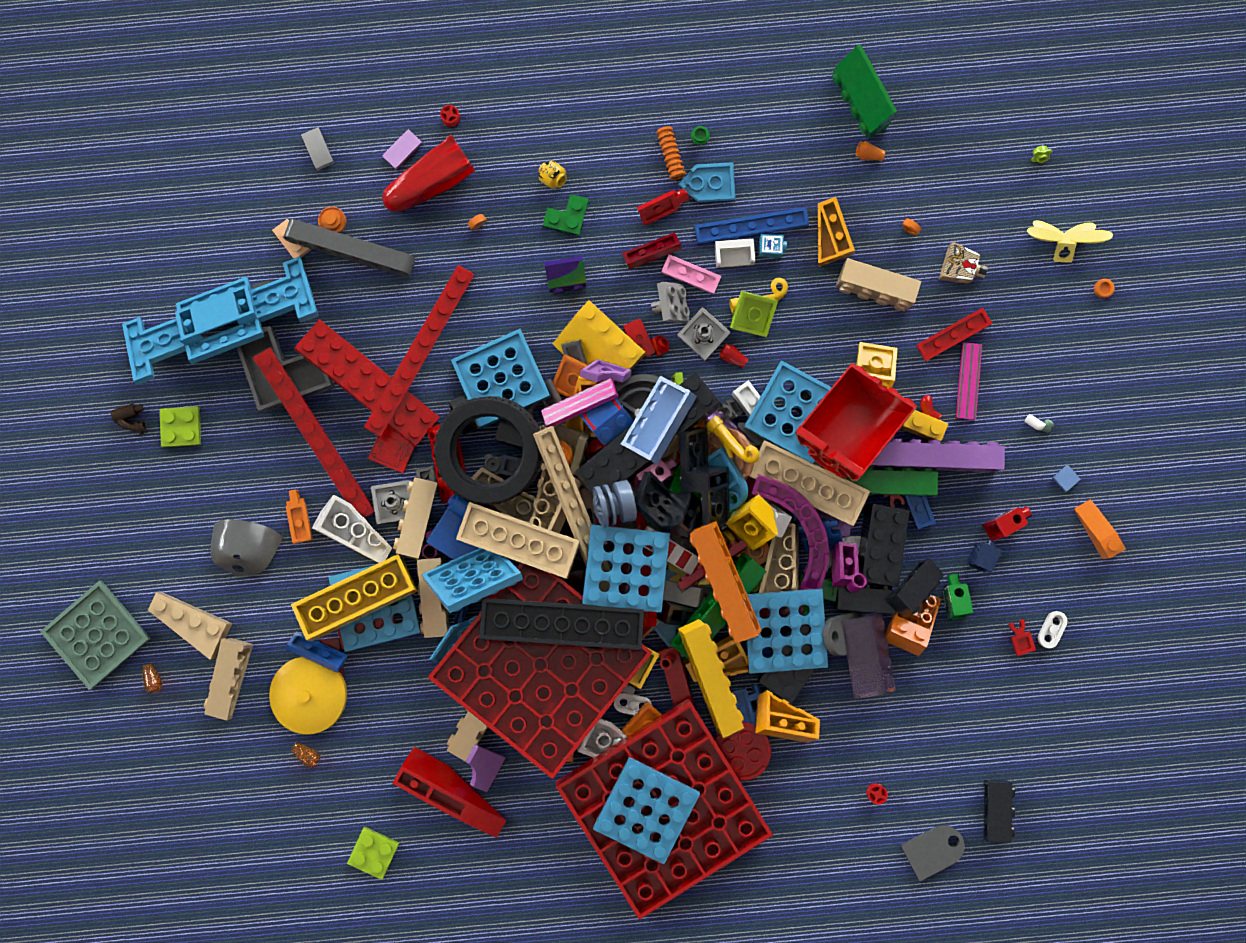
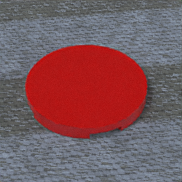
(746, 751)

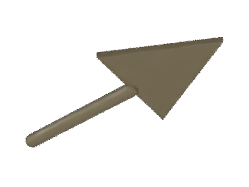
(673, 447)

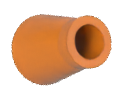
(867, 151)

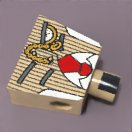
(961, 265)

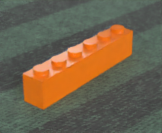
(725, 582)

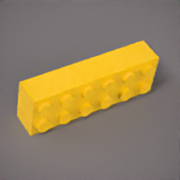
(354, 598)

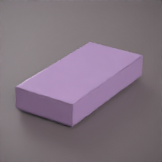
(402, 149)

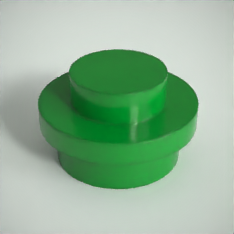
(700, 135)

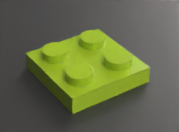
(753, 313)
(180, 426)
(373, 853)

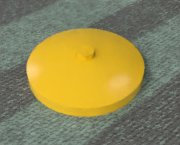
(307, 696)

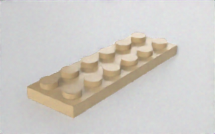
(819, 486)
(518, 540)

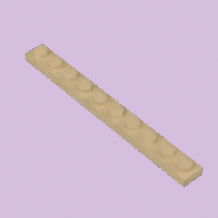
(567, 492)

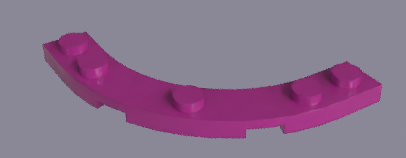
(810, 521)

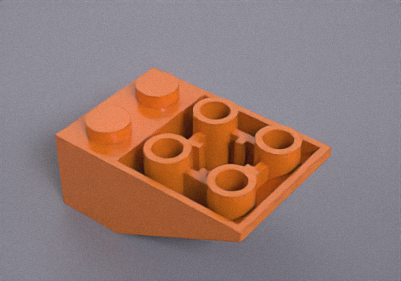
(914, 630)

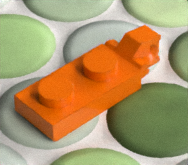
(298, 518)

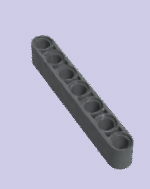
(349, 248)

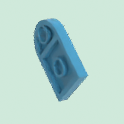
(737, 483)

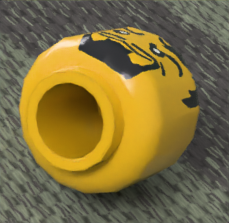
(552, 174)

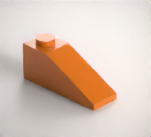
(1099, 530)

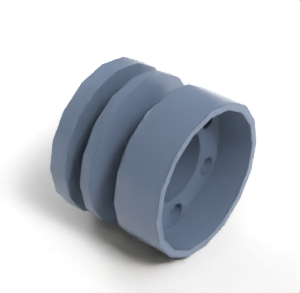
(618, 502)

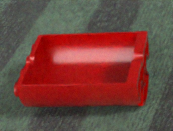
(853, 423)

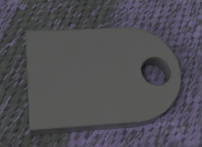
(833, 633)
(931, 852)

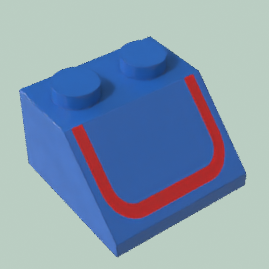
(607, 420)

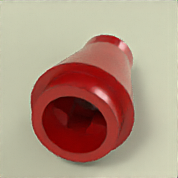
(733, 356)

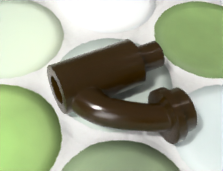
(121, 414)

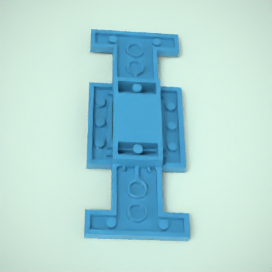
(214, 310)

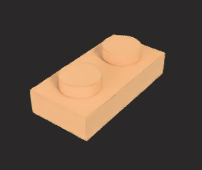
(294, 249)

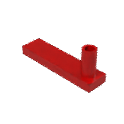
(675, 675)

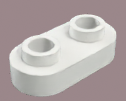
(1054, 631)
(632, 703)

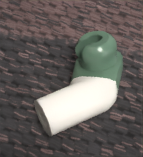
(1039, 425)

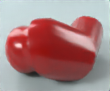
(927, 407)

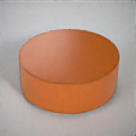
(476, 222)
(911, 227)
(1104, 288)

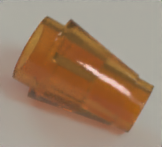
(151, 679)
(307, 755)

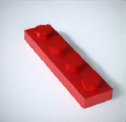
(954, 334)

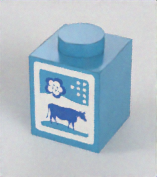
(772, 246)

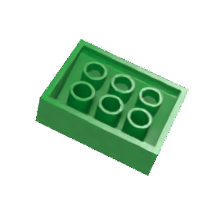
(864, 92)

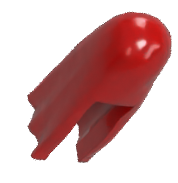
(430, 176)

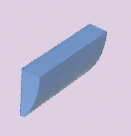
(658, 420)

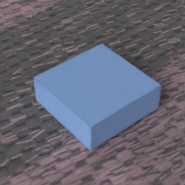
(1066, 478)

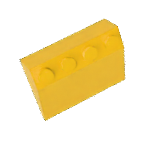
(600, 338)

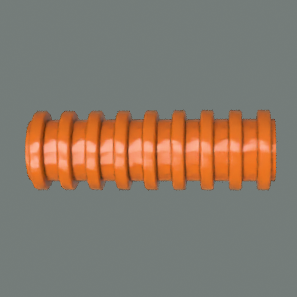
(670, 153)

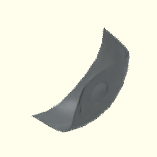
(249, 540)

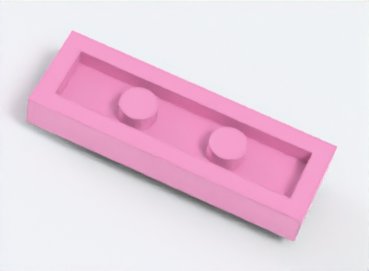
(691, 274)

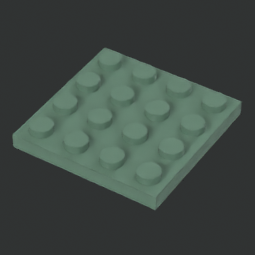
(95, 635)

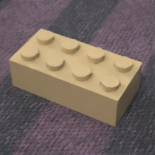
(877, 284)

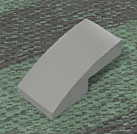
(317, 148)
(689, 597)

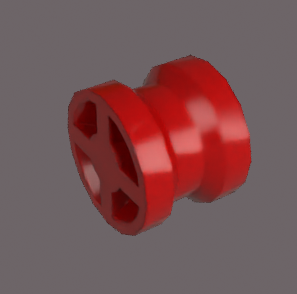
(448, 112)
(880, 795)

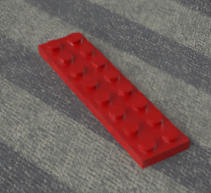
(363, 380)

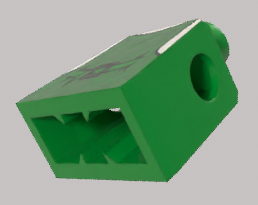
(960, 606)

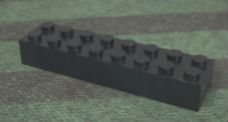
(619, 463)
(561, 624)

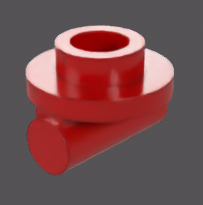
(660, 345)

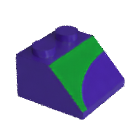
(565, 275)

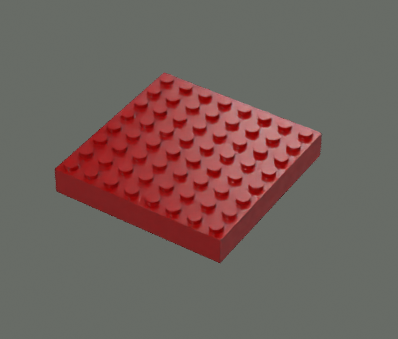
(532, 693)
(716, 832)

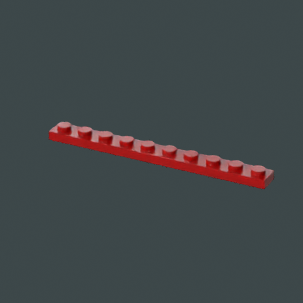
(418, 351)
(313, 432)

